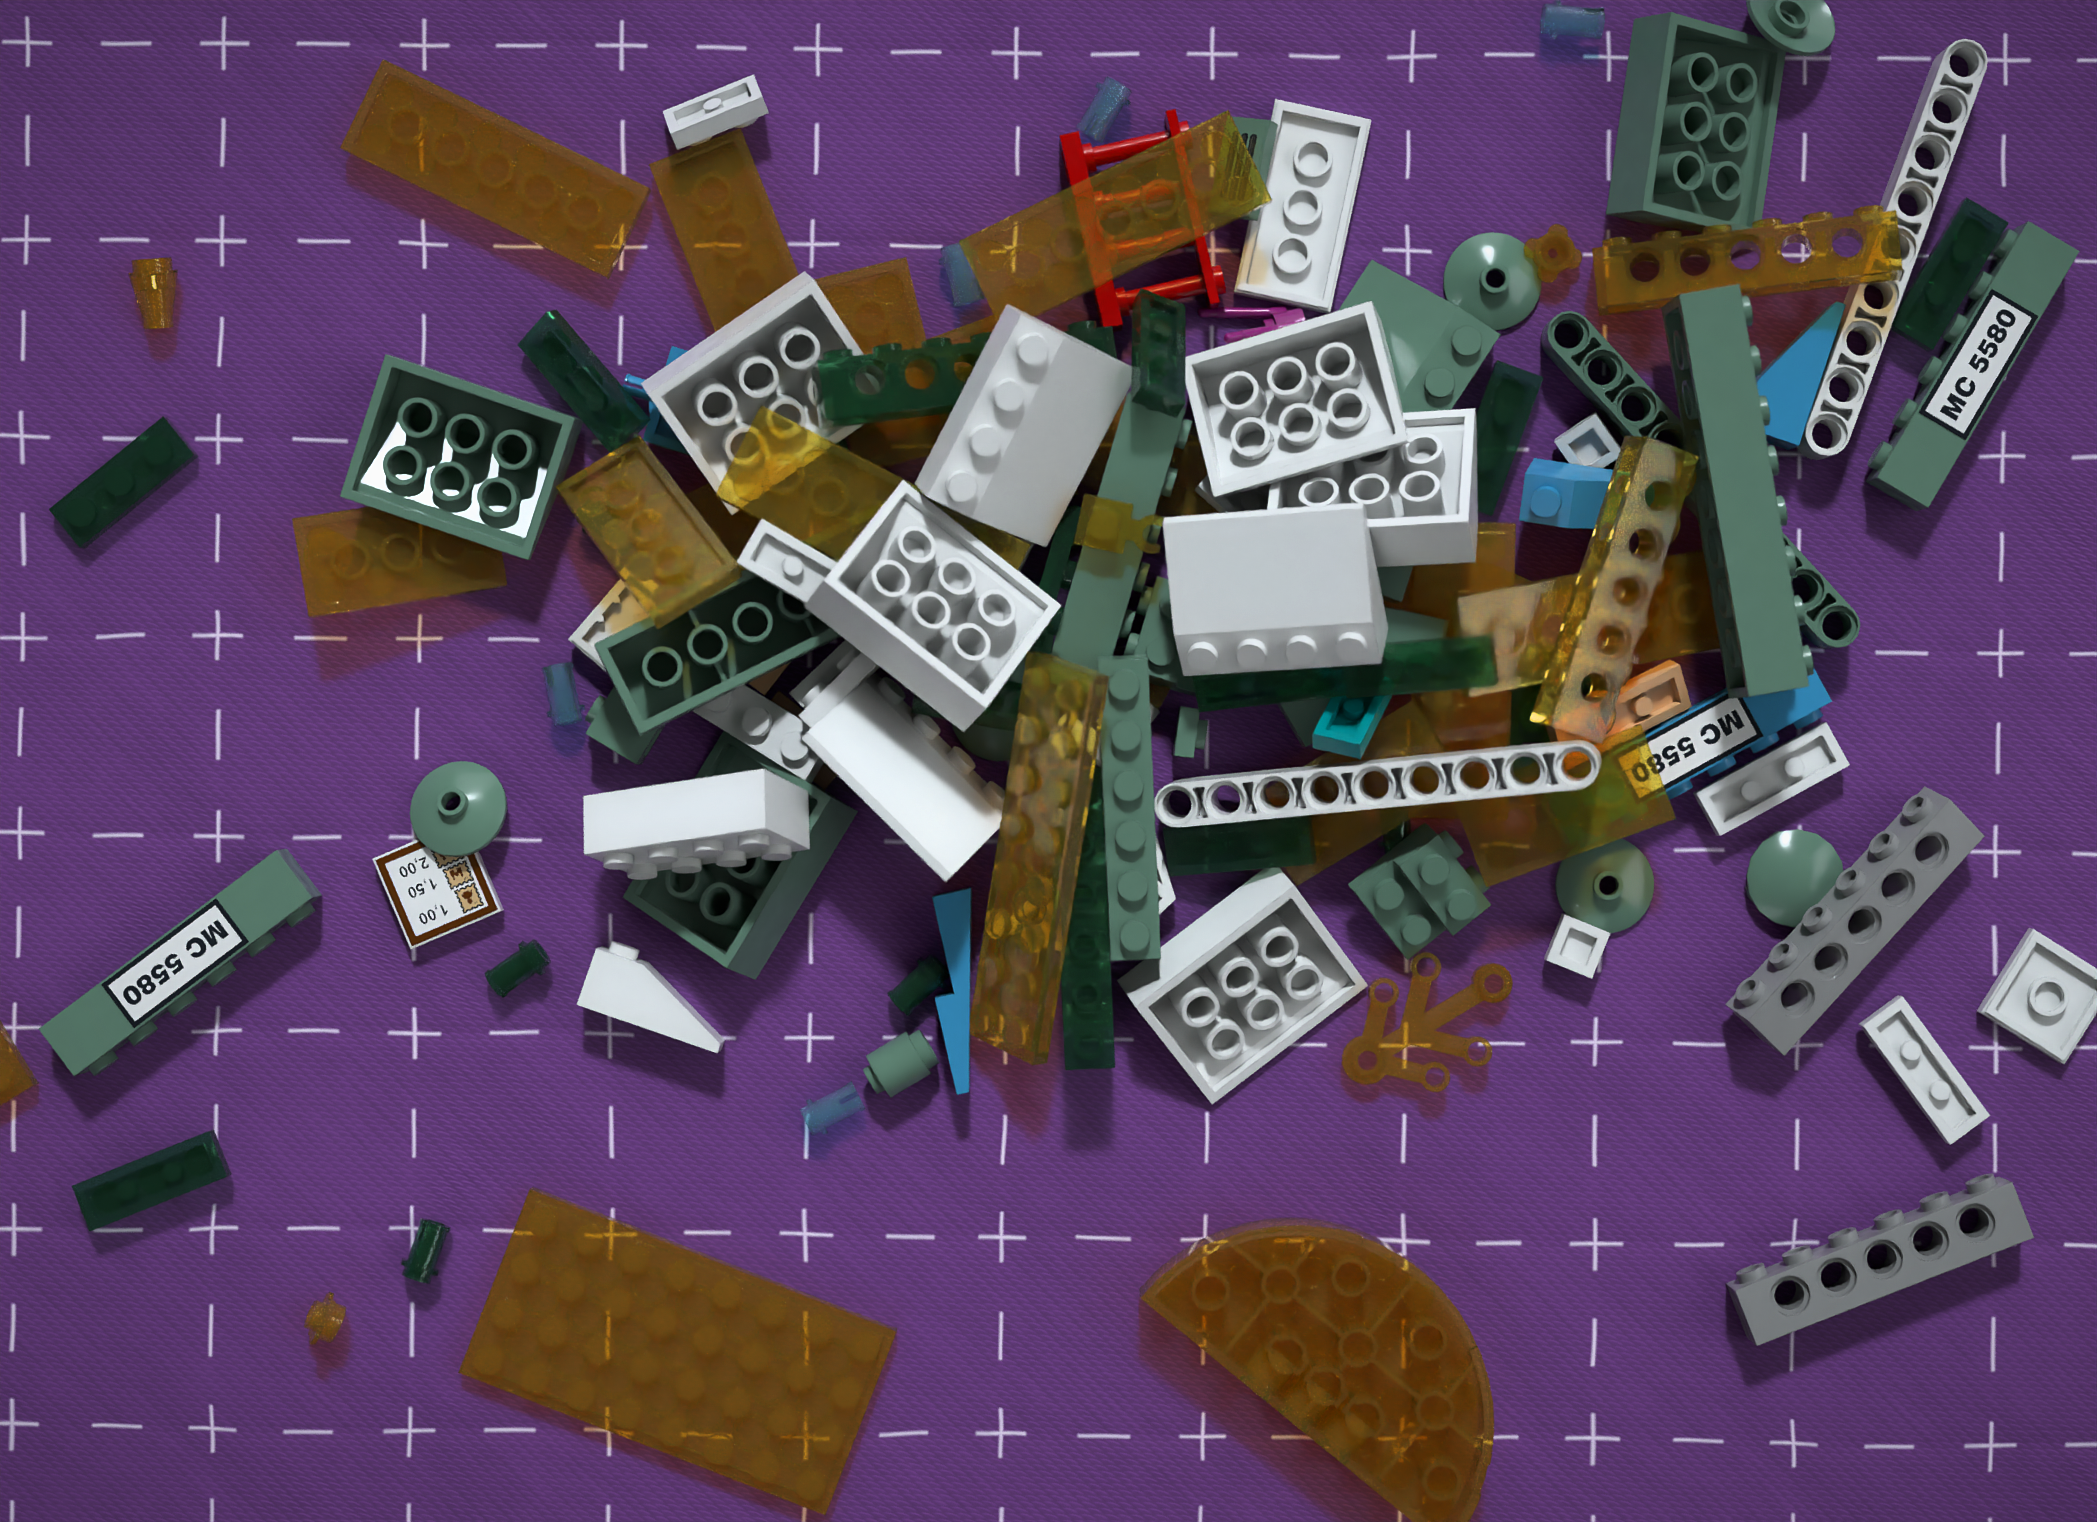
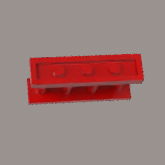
(1117, 303)

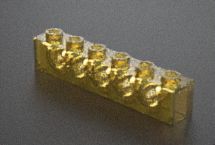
(1773, 275)
(1592, 602)

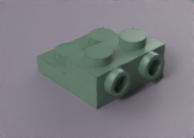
(1158, 639)
(1421, 890)

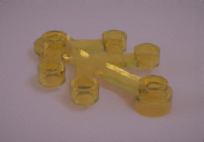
(1420, 1027)

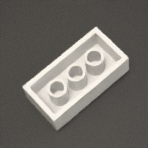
(697, 823)

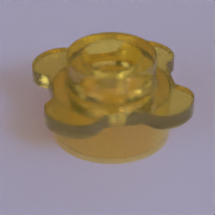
(1557, 239)
(324, 1319)

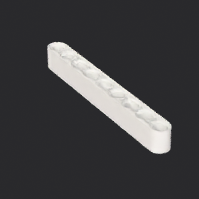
(1925, 188)
(1355, 797)

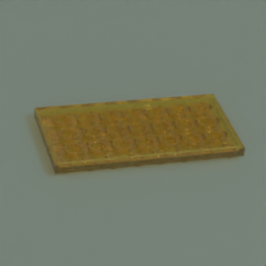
(678, 1350)

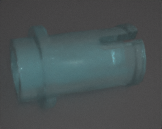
(1571, 20)
(1104, 109)
(960, 276)
(562, 694)
(830, 1109)

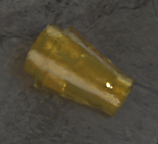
(154, 290)

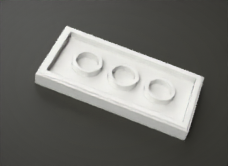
(1301, 235)

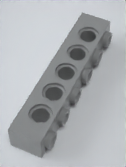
(1879, 914)
(1998, 1227)

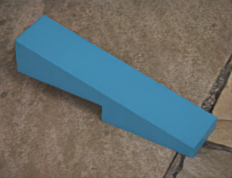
(954, 1007)

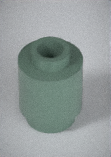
(900, 1063)

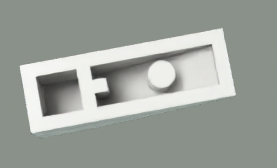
(638, 994)

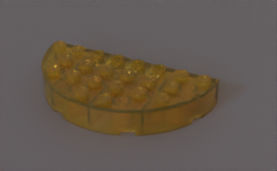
(1346, 1349)

